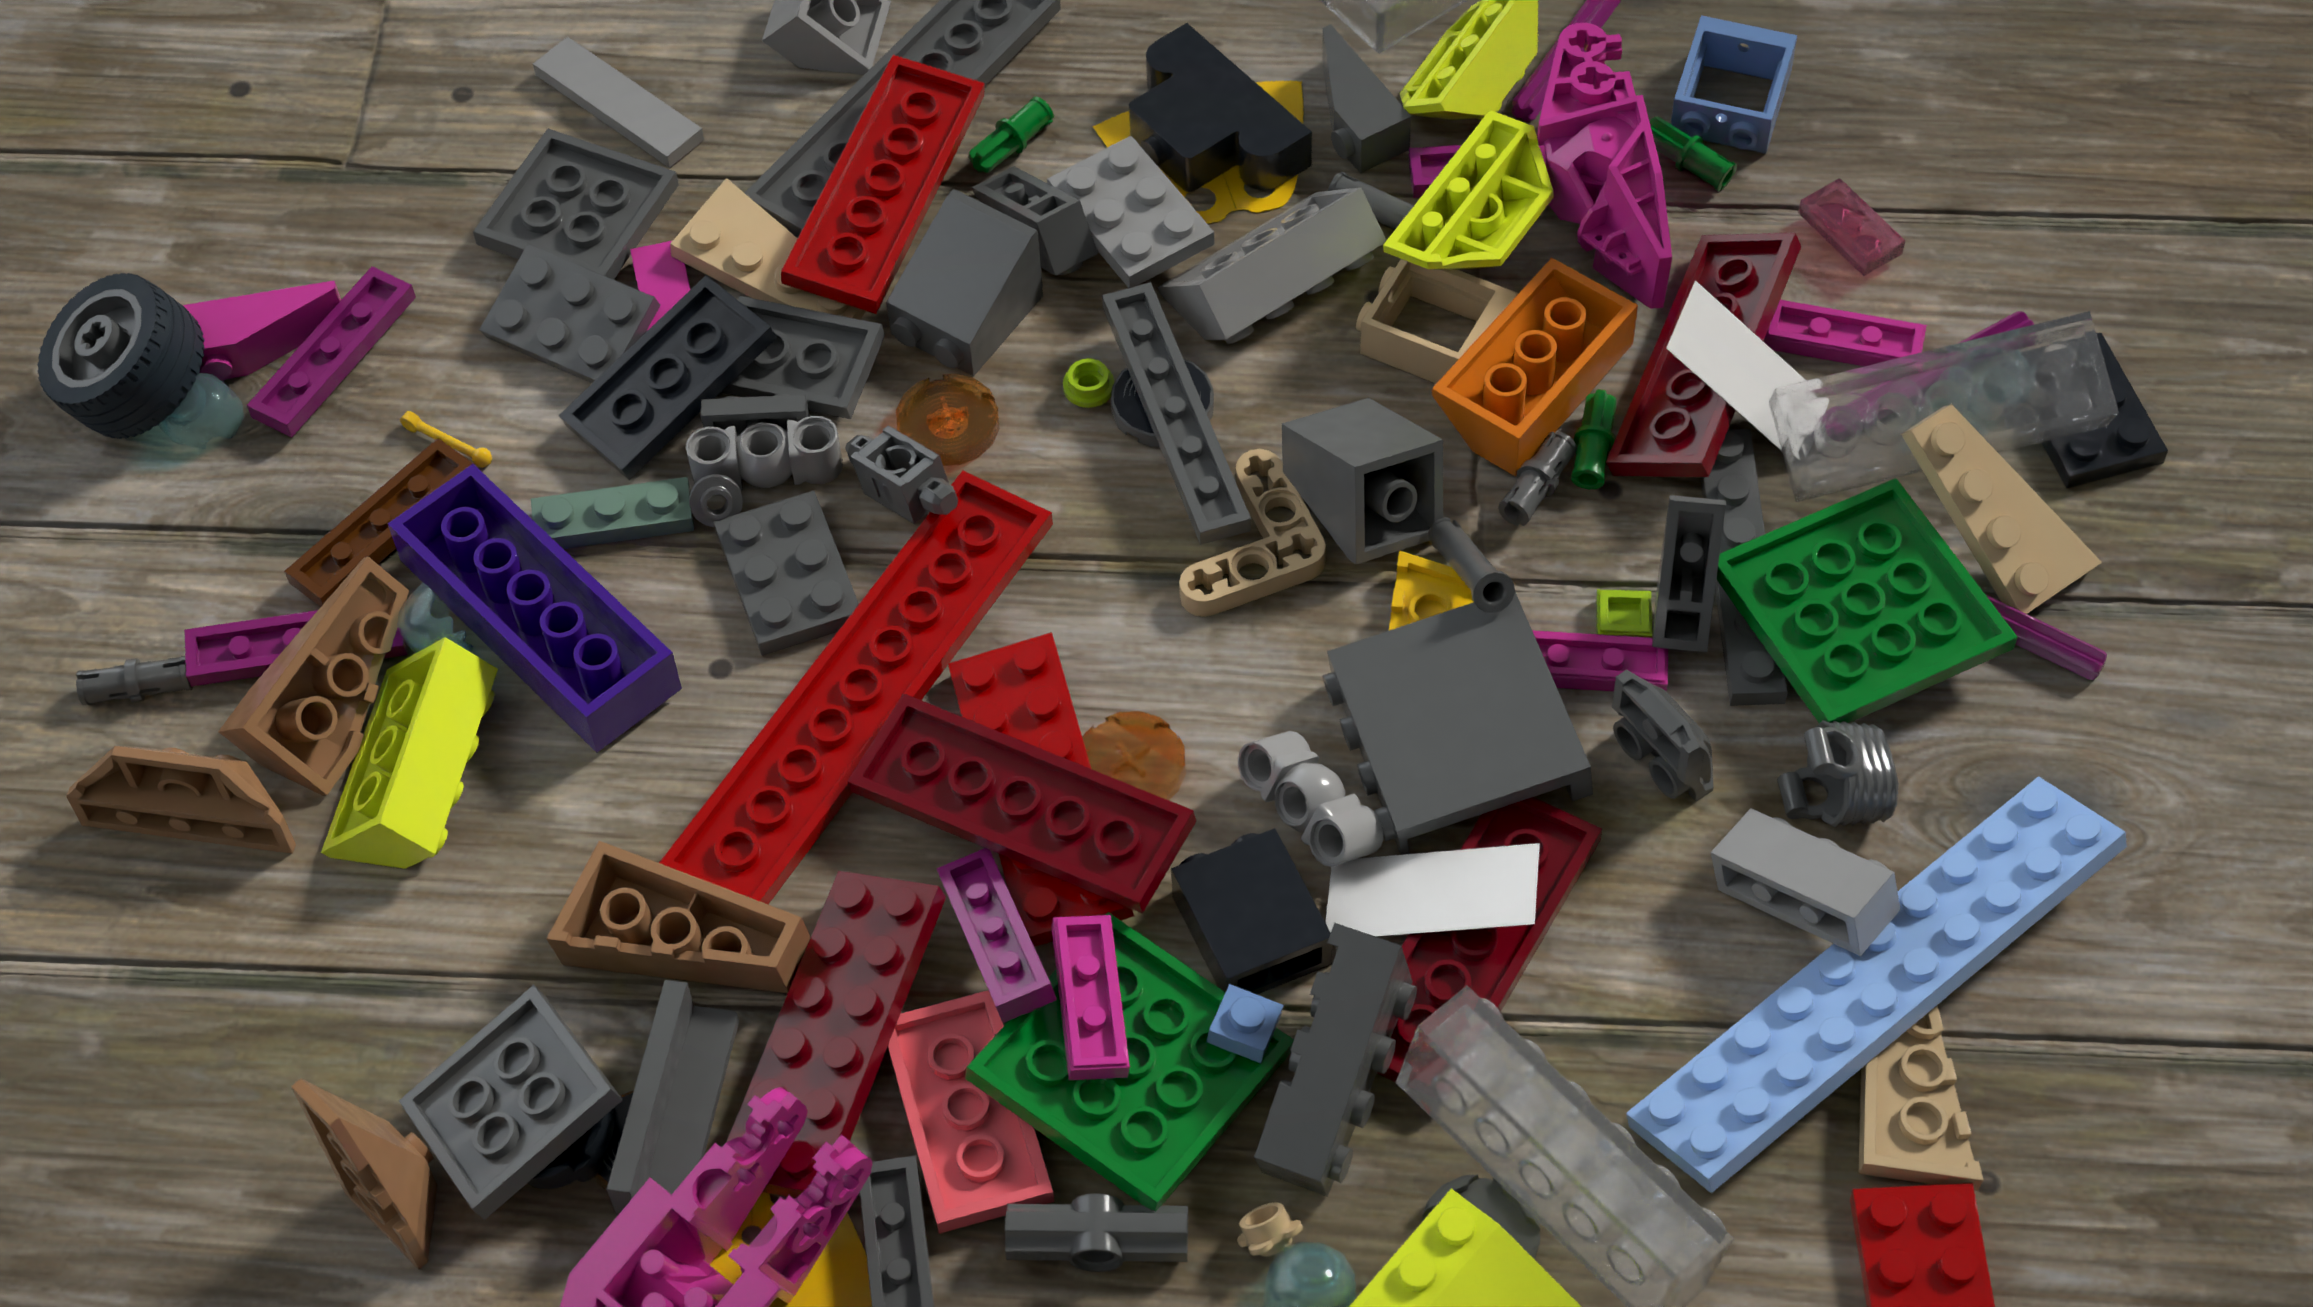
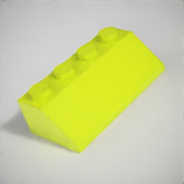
(412, 758)

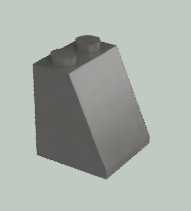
(966, 284)
(1366, 476)

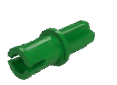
(1011, 135)
(1692, 154)
(1594, 440)

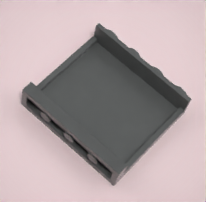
(1454, 719)

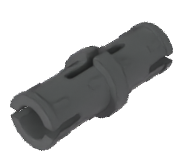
(1537, 478)
(132, 680)

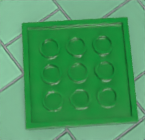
(1862, 604)
(1178, 1091)

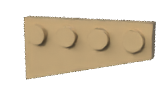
(2001, 518)

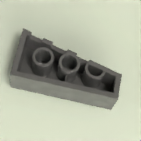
(1337, 1061)

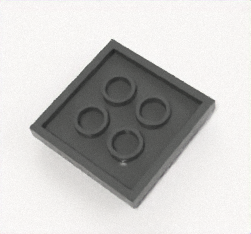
(577, 204)
(509, 1102)

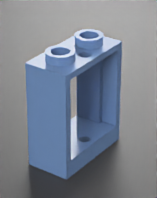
(1718, 46)

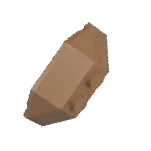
(180, 798)

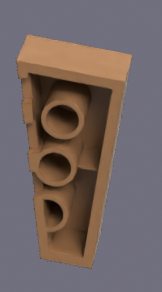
(672, 925)

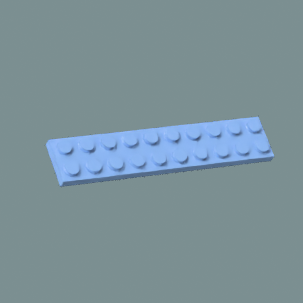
(1853, 1006)

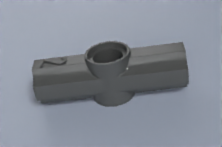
(1096, 1232)

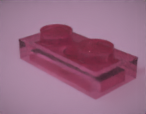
(1851, 227)

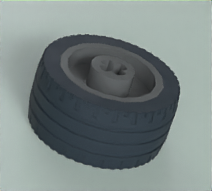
(121, 356)

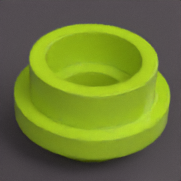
(1088, 373)

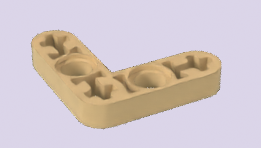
(1277, 541)

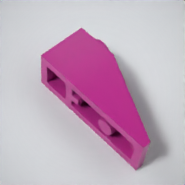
(259, 327)

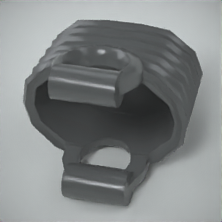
(1852, 767)

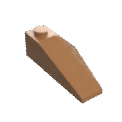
(315, 695)
(376, 1168)

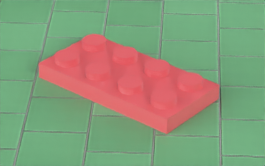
(966, 1142)

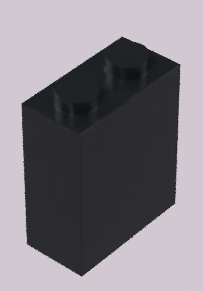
(1251, 914)

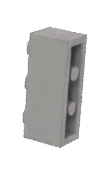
(1806, 881)

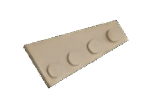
(746, 251)
(1913, 1113)

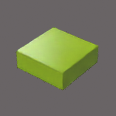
(1624, 613)

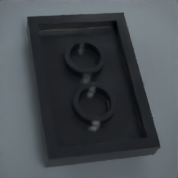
(2120, 447)

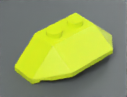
(1475, 61)
(1478, 200)

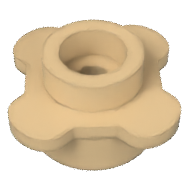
(1268, 1229)

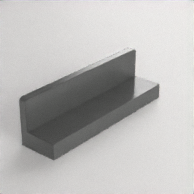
(673, 1095)

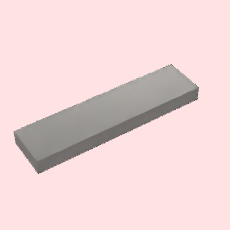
(618, 102)

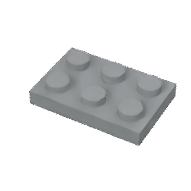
(1134, 212)

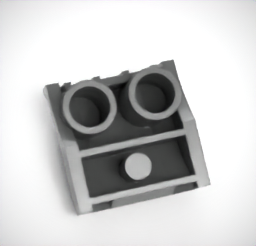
(1661, 727)

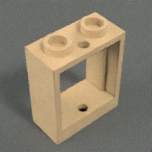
(1441, 287)

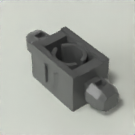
(901, 474)

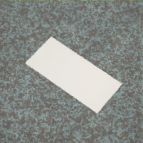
(1730, 359)
(1435, 891)

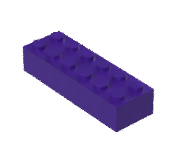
(536, 607)

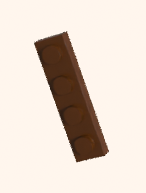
(366, 528)

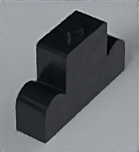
(1212, 116)

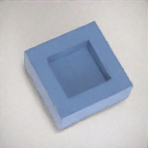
(1244, 1023)

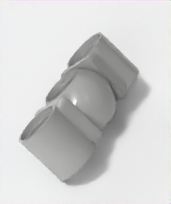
(767, 453)
(1310, 798)

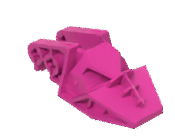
(1606, 164)
(665, 1241)

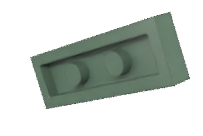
(615, 513)

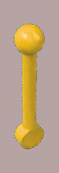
(480, 457)

